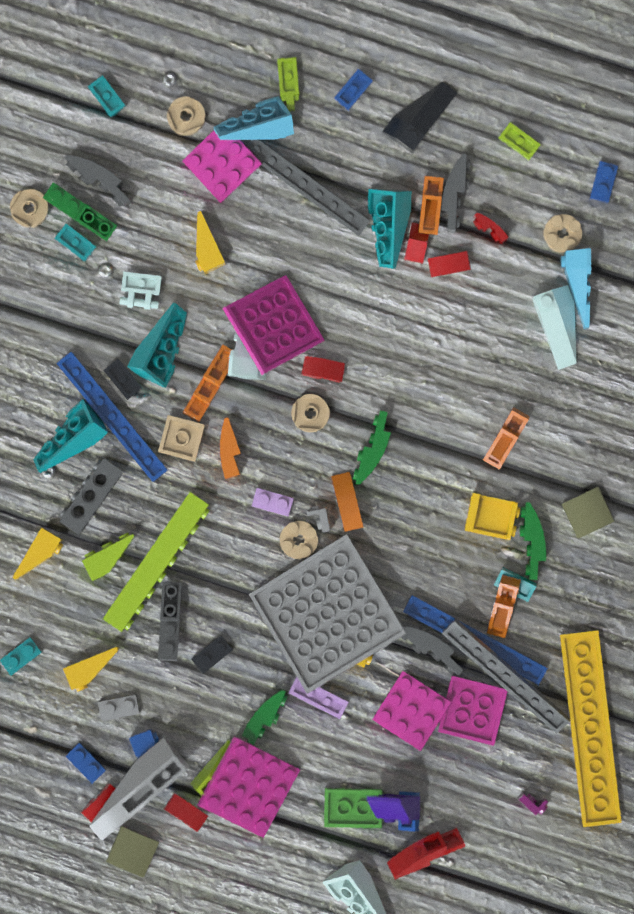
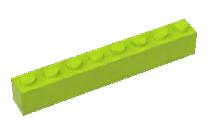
(156, 561)

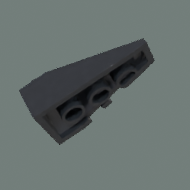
(416, 120)

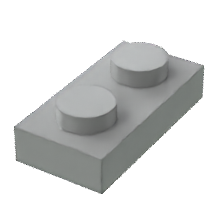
(118, 707)

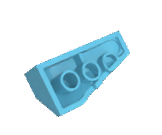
(266, 121)
(577, 270)

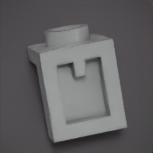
(322, 522)

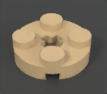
(191, 106)
(24, 198)
(556, 224)
(302, 405)
(304, 549)

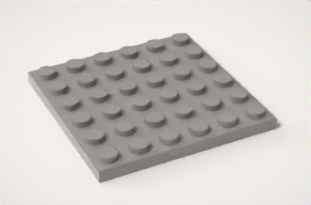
(327, 614)

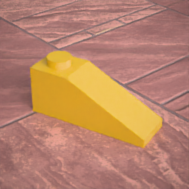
(206, 248)
(42, 549)
(85, 671)

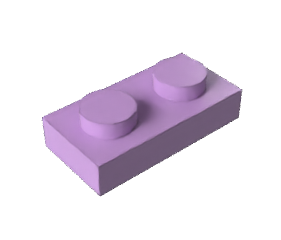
(272, 502)

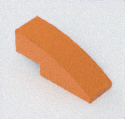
(431, 205)
(506, 438)
(228, 450)
(347, 501)
(503, 606)

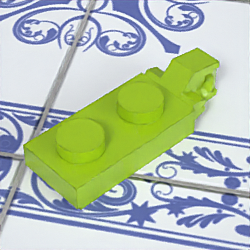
(288, 81)

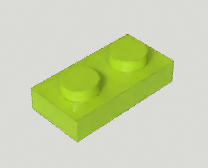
(519, 141)

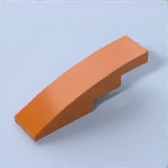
(209, 385)

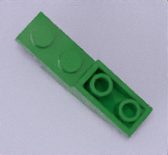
(79, 211)
(371, 456)
(533, 532)
(264, 715)

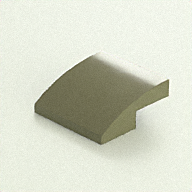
(588, 512)
(132, 851)

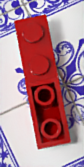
(423, 851)

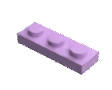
(320, 698)

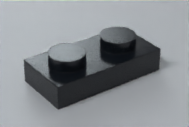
(122, 379)
(212, 654)

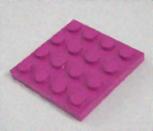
(273, 324)
(248, 787)

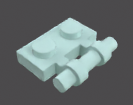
(140, 284)

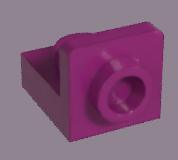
(530, 802)

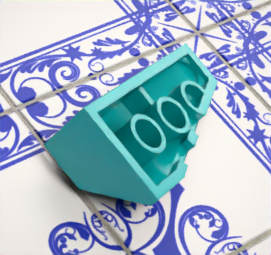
(390, 218)
(156, 353)
(77, 434)

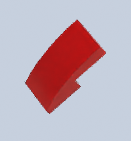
(485, 223)
(449, 264)
(323, 368)
(96, 804)
(185, 812)

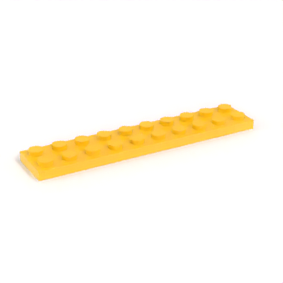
(590, 728)

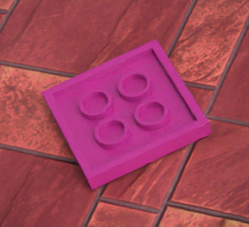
(222, 164)
(412, 710)
(473, 710)

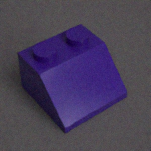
(395, 807)

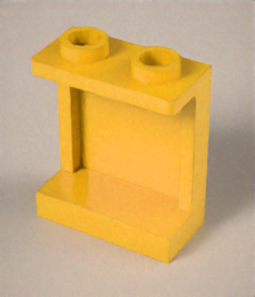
(492, 516)

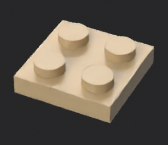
(181, 438)

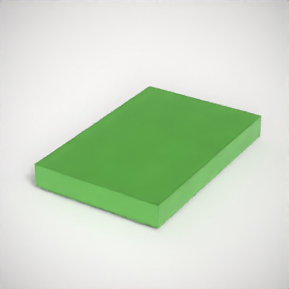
(350, 808)

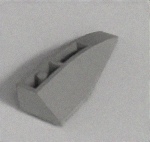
(139, 786)

